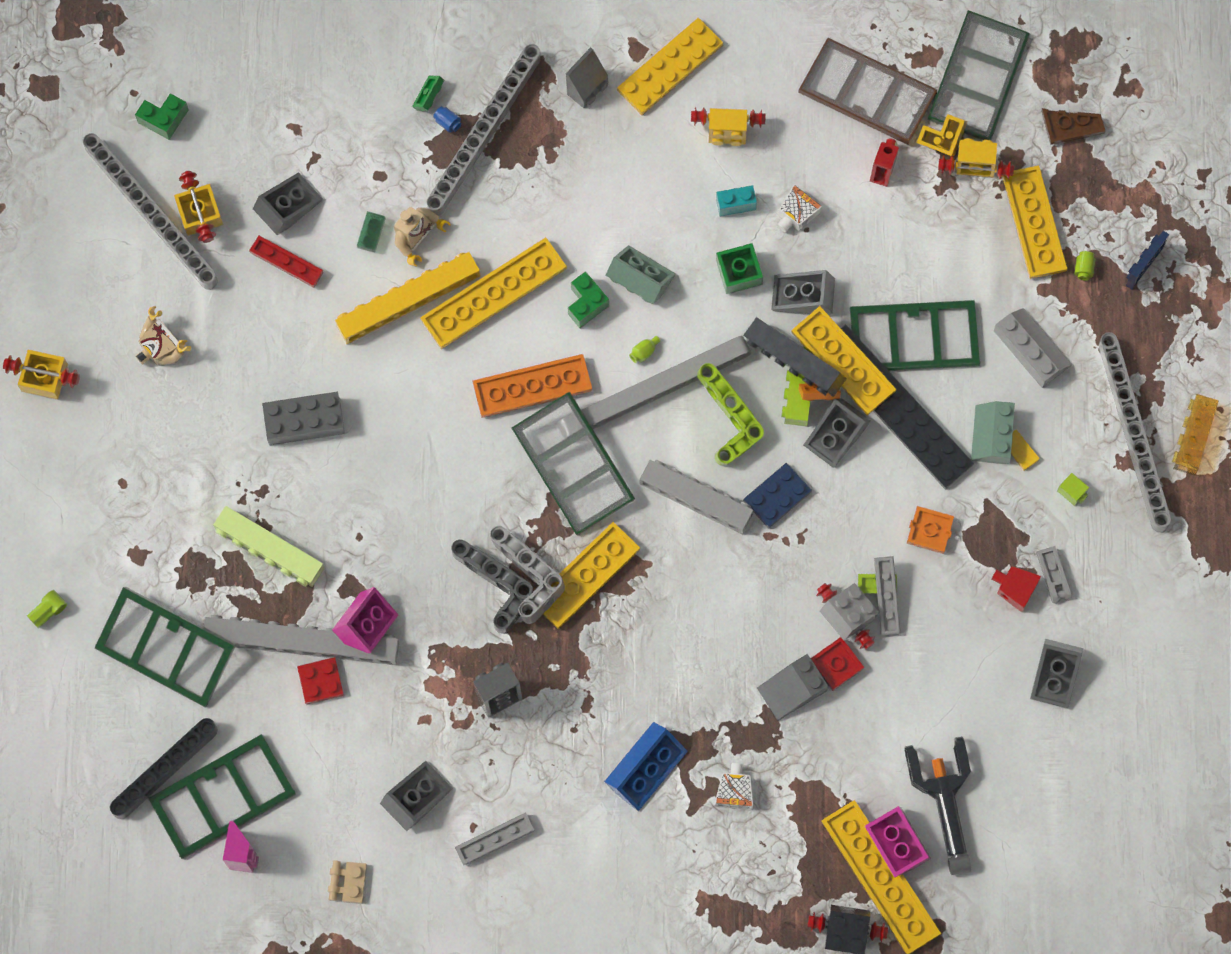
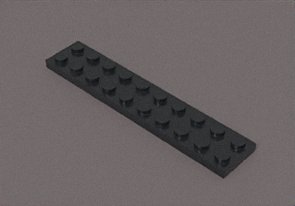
(917, 428)

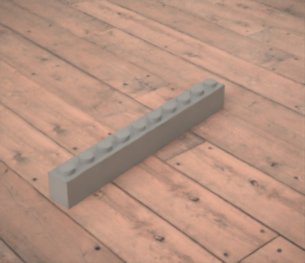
(298, 640)

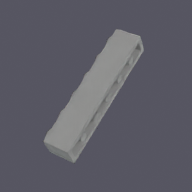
(696, 496)

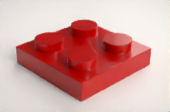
(837, 663)
(320, 680)

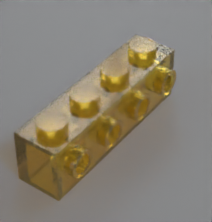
(1195, 434)

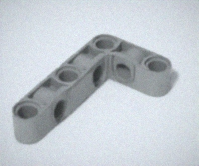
(537, 570)

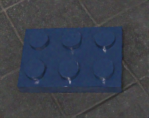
(1146, 259)
(777, 495)

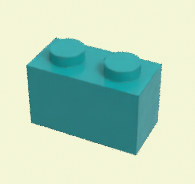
(736, 200)

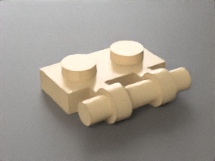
(353, 883)

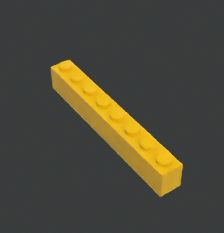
(407, 297)

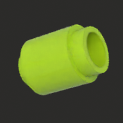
(1085, 265)

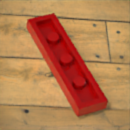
(286, 261)

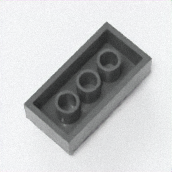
(303, 418)
(497, 689)

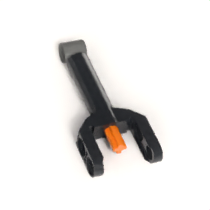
(943, 790)

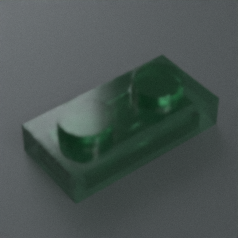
(371, 231)

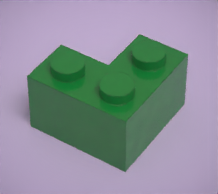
(164, 119)
(590, 302)

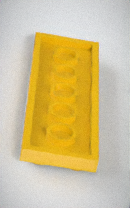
(670, 66)
(1034, 222)
(830, 344)
(591, 572)

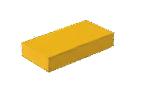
(1022, 451)

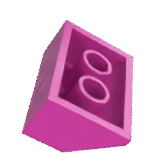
(365, 621)
(897, 842)
(238, 851)

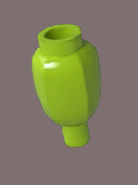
(644, 349)

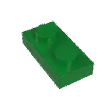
(428, 93)

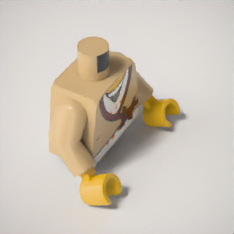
(413, 228)
(159, 342)

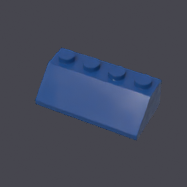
(646, 766)

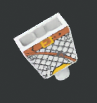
(797, 210)
(735, 789)

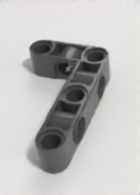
(503, 579)

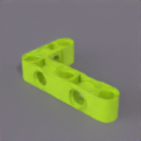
(739, 415)

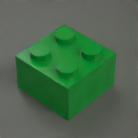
(739, 268)

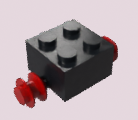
(847, 929)

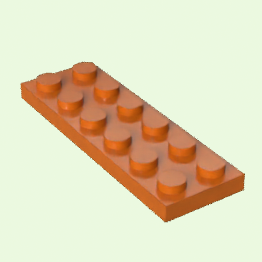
(532, 385)

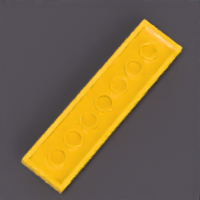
(493, 293)
(889, 894)

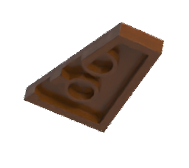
(1069, 126)

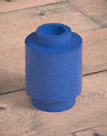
(447, 119)

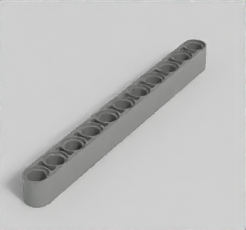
(485, 120)
(153, 218)
(665, 382)
(1134, 440)

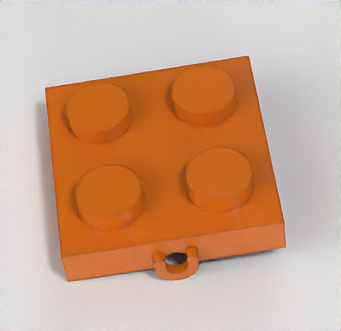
(930, 529)

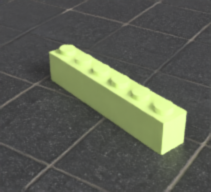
(268, 546)

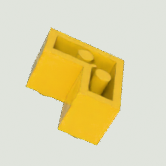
(945, 140)

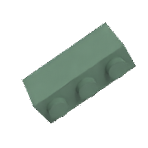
(640, 274)
(993, 432)

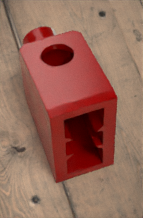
(884, 162)
(1016, 586)

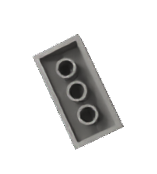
(1031, 346)

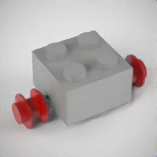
(848, 612)

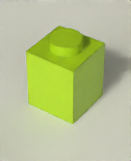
(1073, 489)

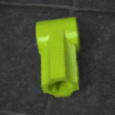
(50, 605)

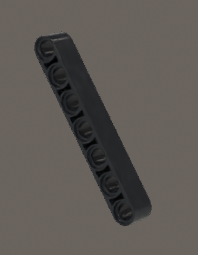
(168, 759)

